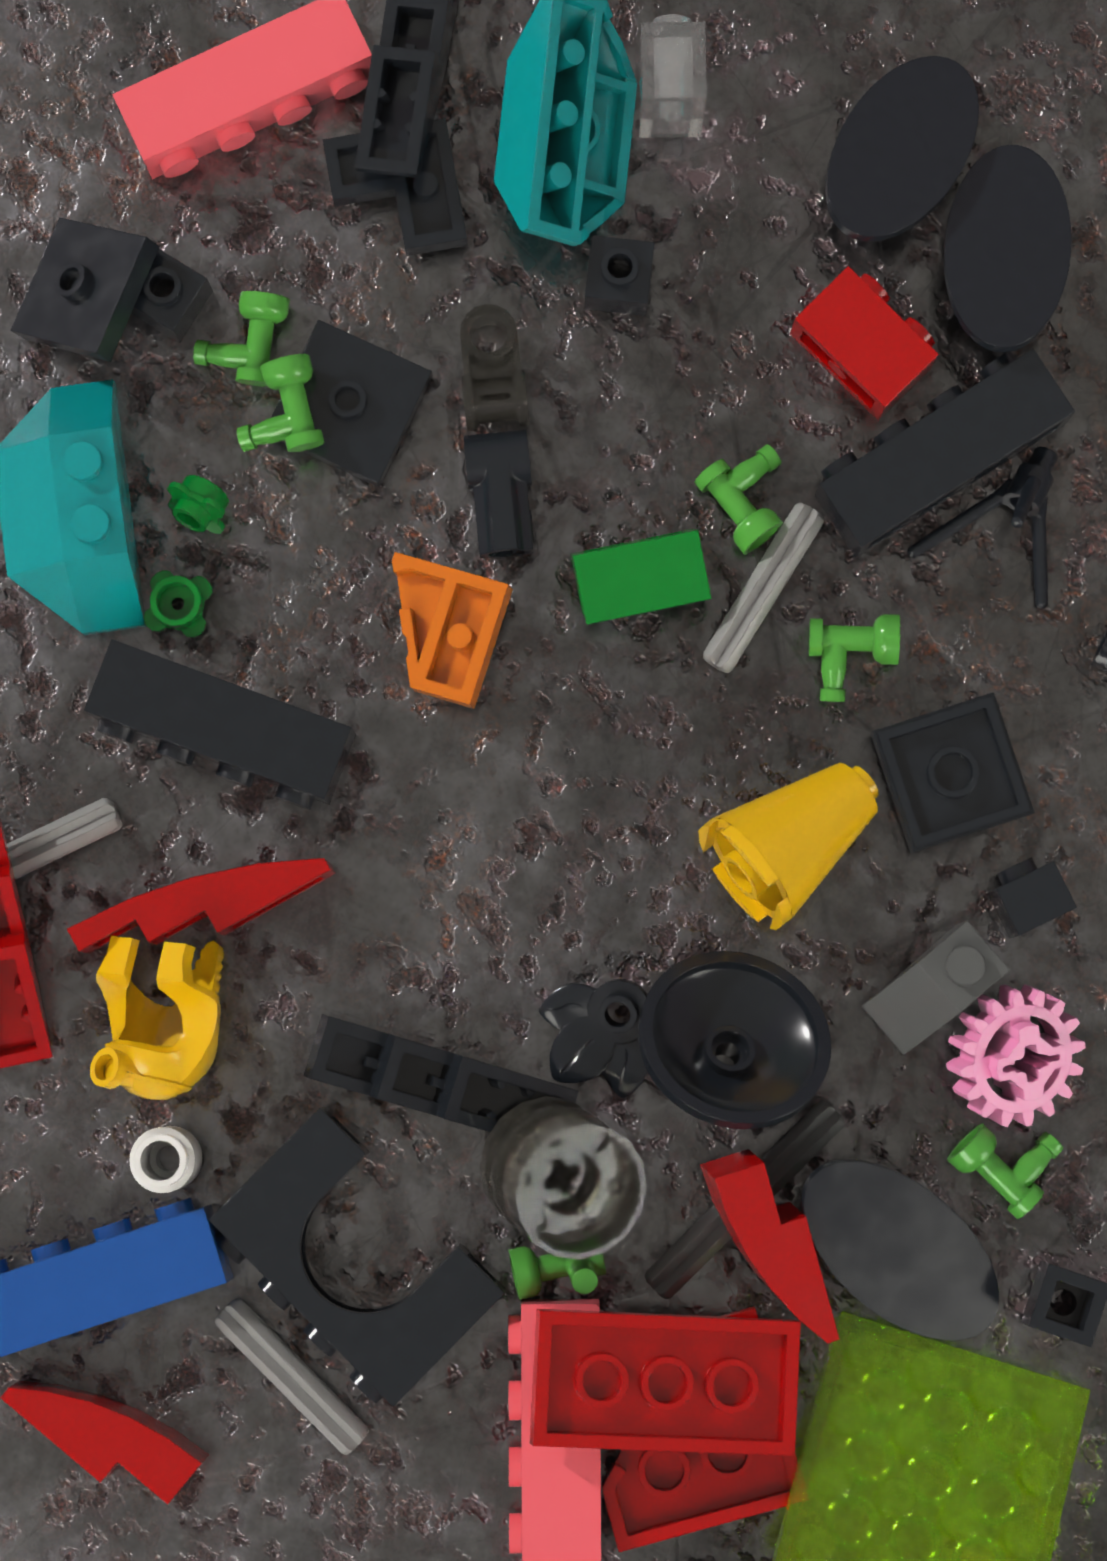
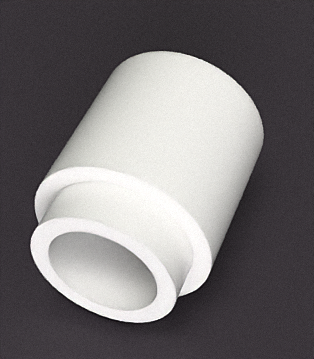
(146, 1163)

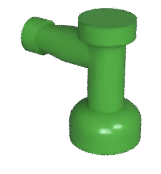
(263, 312)
(295, 426)
(727, 487)
(834, 641)
(1013, 1183)
(531, 1271)

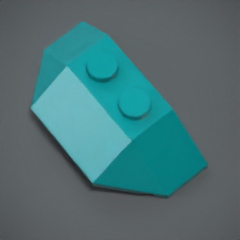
(566, 121)
(71, 509)

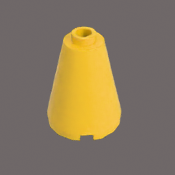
(789, 839)

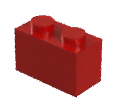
(865, 341)

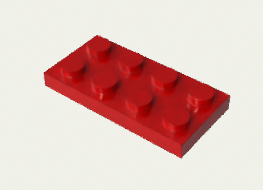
(665, 1382)

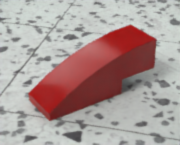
(771, 1238)
(108, 1433)

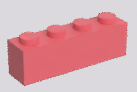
(245, 86)
(557, 1483)

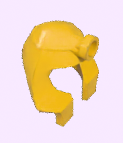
(155, 1046)

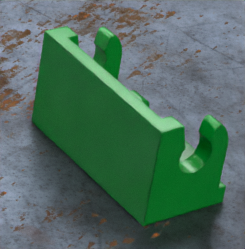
(641, 576)

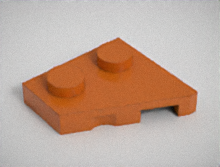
(448, 627)

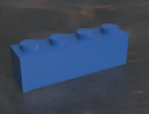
(110, 1277)

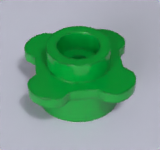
(198, 504)
(168, 588)

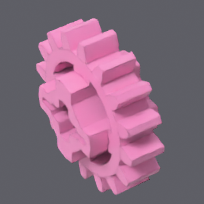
(1012, 1051)

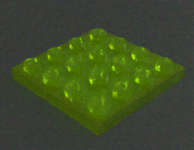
(929, 1454)

